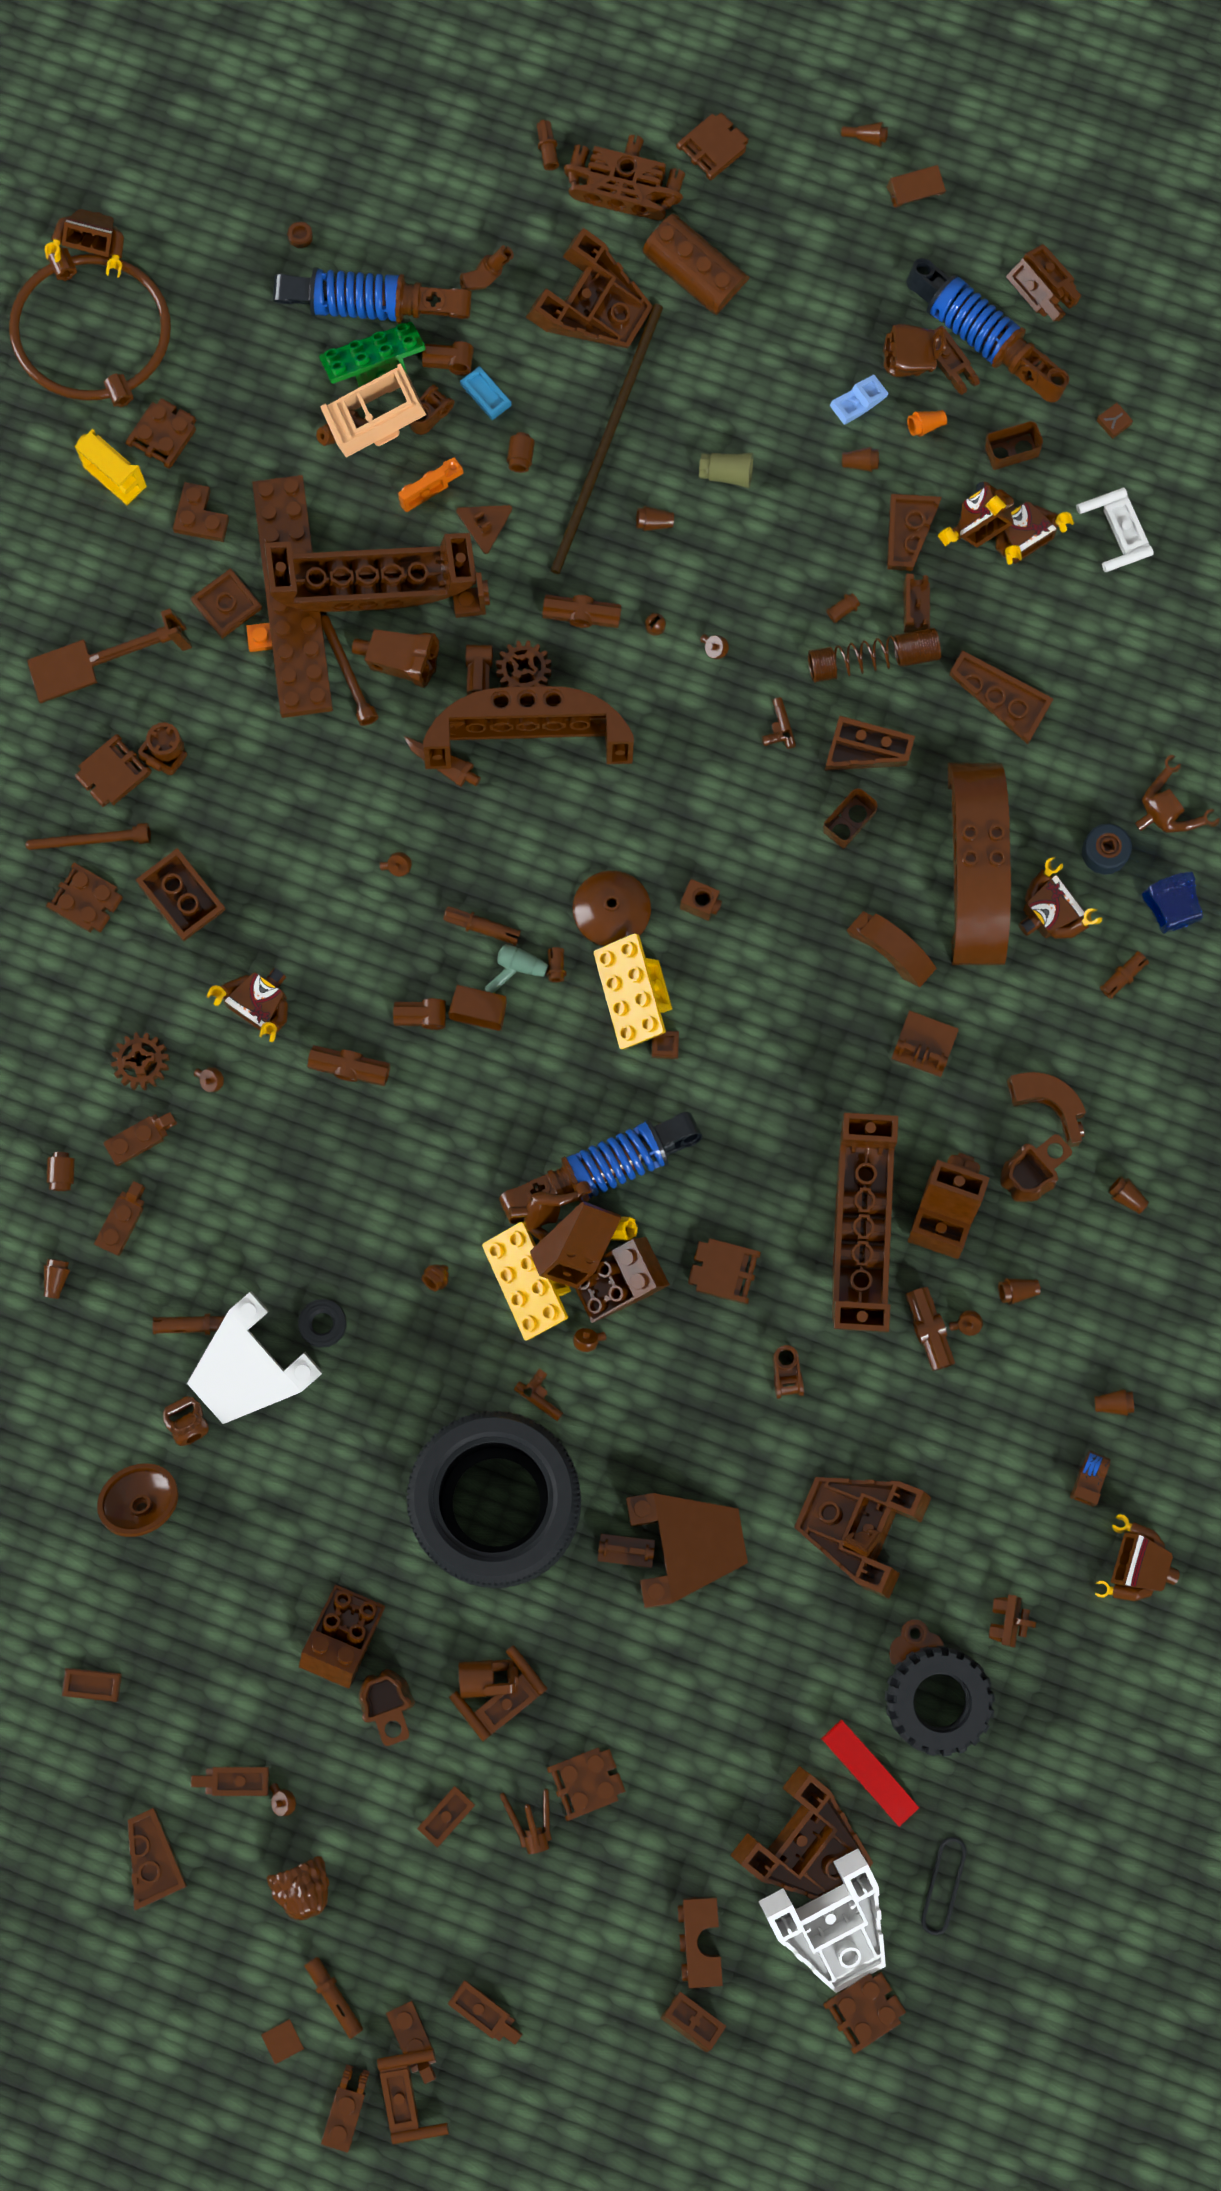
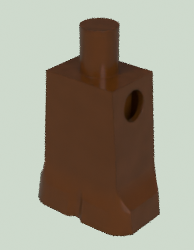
(401, 654)

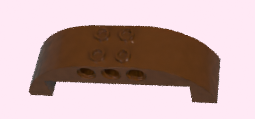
(370, 577)
(527, 713)
(980, 863)
(863, 1222)

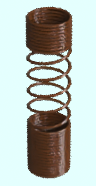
(909, 649)

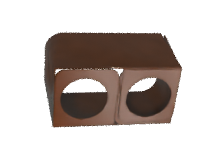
(999, 440)
(862, 799)
(478, 1008)

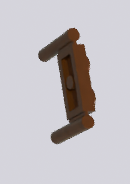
(503, 1706)
(400, 2097)

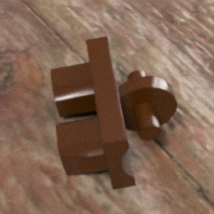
(1011, 1609)

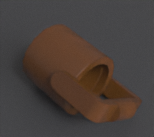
(477, 1678)

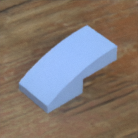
(859, 400)

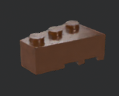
(867, 746)

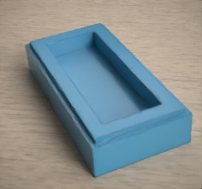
(485, 393)

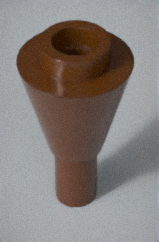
(869, 133)

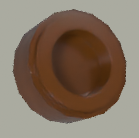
(300, 234)

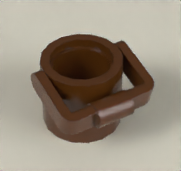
(165, 746)

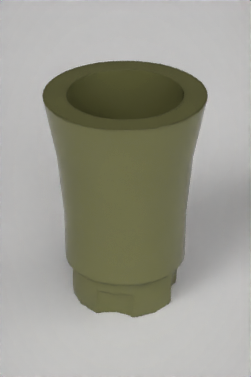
(727, 468)

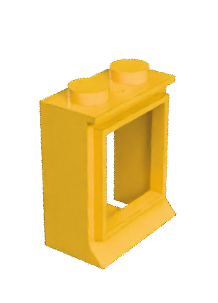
(110, 467)

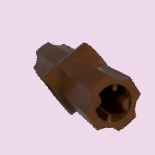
(581, 611)
(348, 1065)
(930, 1328)

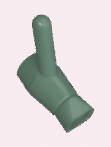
(514, 961)

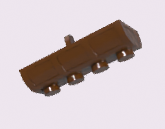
(694, 263)

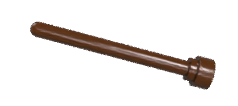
(365, 713)
(139, 833)

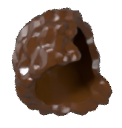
(301, 1889)

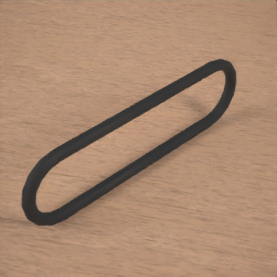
(923, 1921)

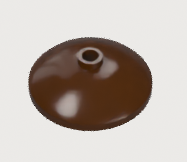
(607, 924)
(130, 1492)

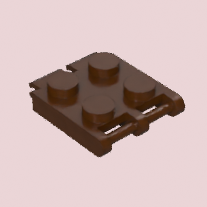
(714, 144)
(163, 432)
(111, 772)
(85, 899)
(723, 1270)
(587, 1782)
(866, 2010)

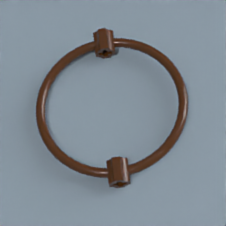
(116, 385)

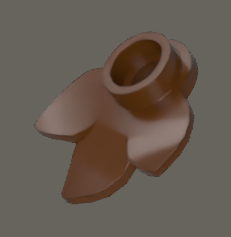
(905, 1644)

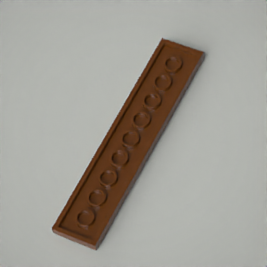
(294, 632)

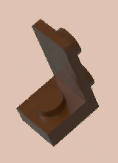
(473, 600)

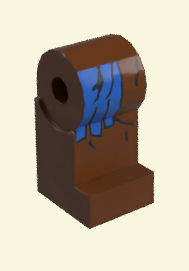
(1090, 1479)

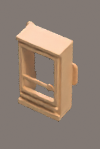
(376, 431)

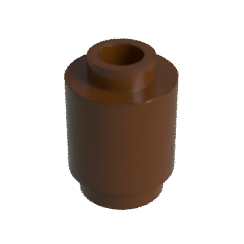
(520, 452)
(60, 1171)

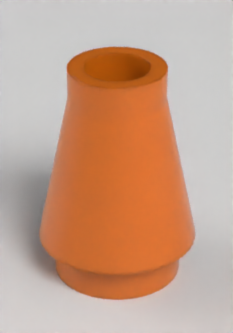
(925, 422)

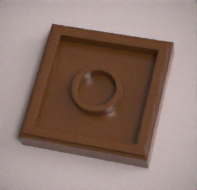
(226, 603)

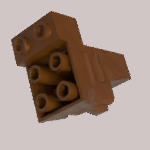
(949, 1205)

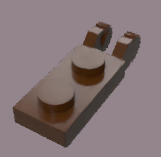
(954, 362)
(345, 2112)

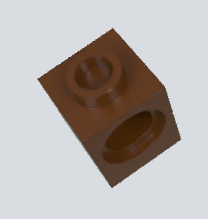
(695, 890)

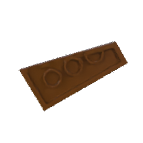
(1006, 697)

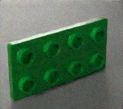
(372, 355)

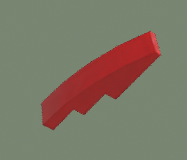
(870, 1773)

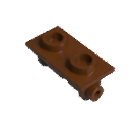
(626, 1550)

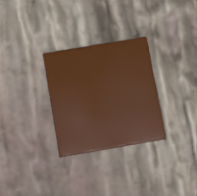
(282, 2041)

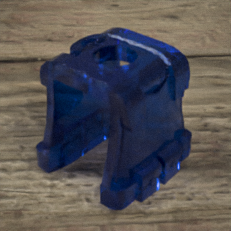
(1174, 902)

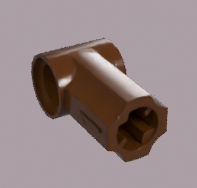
(455, 357)
(478, 661)
(428, 1014)

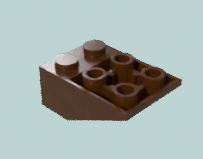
(575, 1245)
(622, 1279)
(341, 1636)

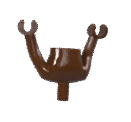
(1165, 808)
(545, 1208)

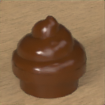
(436, 1277)

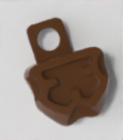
(912, 350)
(1032, 1170)
(384, 1700)

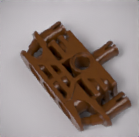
(621, 191)

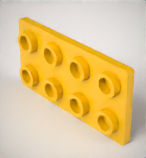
(632, 990)
(529, 1296)

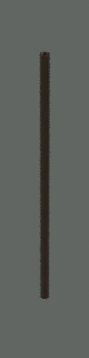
(606, 439)

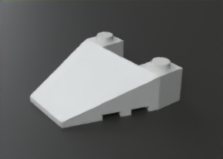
(240, 1373)
(837, 1931)

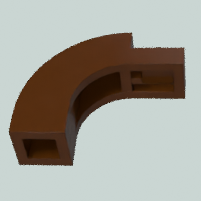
(894, 945)
(1053, 1092)

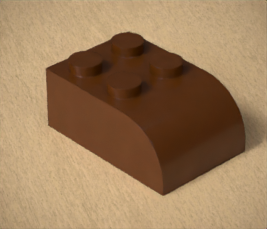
(180, 895)

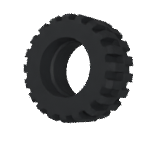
(977, 1706)

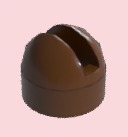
(659, 626)

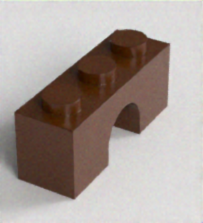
(701, 1968)

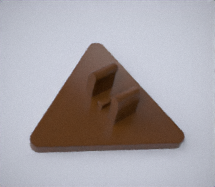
(484, 523)

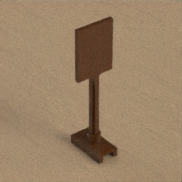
(72, 666)

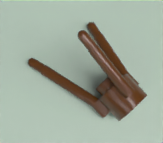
(535, 1839)

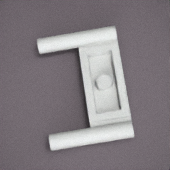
(1124, 526)

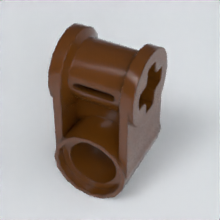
(436, 408)
(787, 1374)

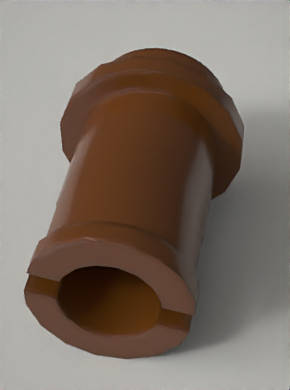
(843, 607)
(556, 965)

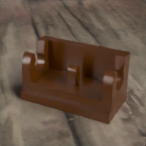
(916, 186)
(916, 603)
(693, 2022)

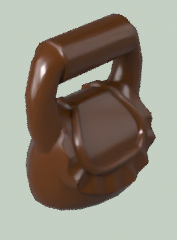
(189, 1427)

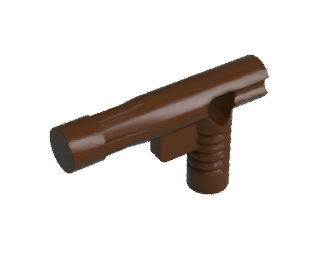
(780, 727)
(538, 1395)

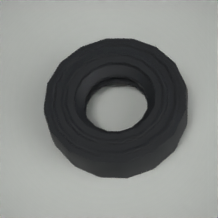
(325, 1339)

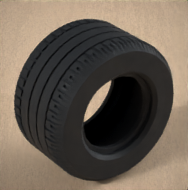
(458, 1449)

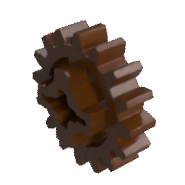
(528, 658)
(129, 1062)

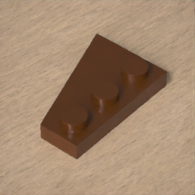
(908, 527)
(153, 1860)

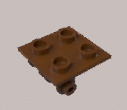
(925, 1043)

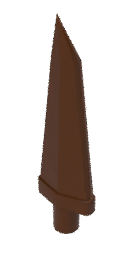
(459, 771)

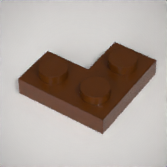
(194, 519)

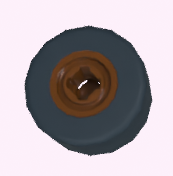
(1100, 856)

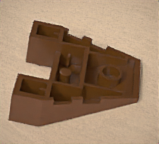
(602, 303)
(848, 1506)
(697, 1544)
(807, 1845)

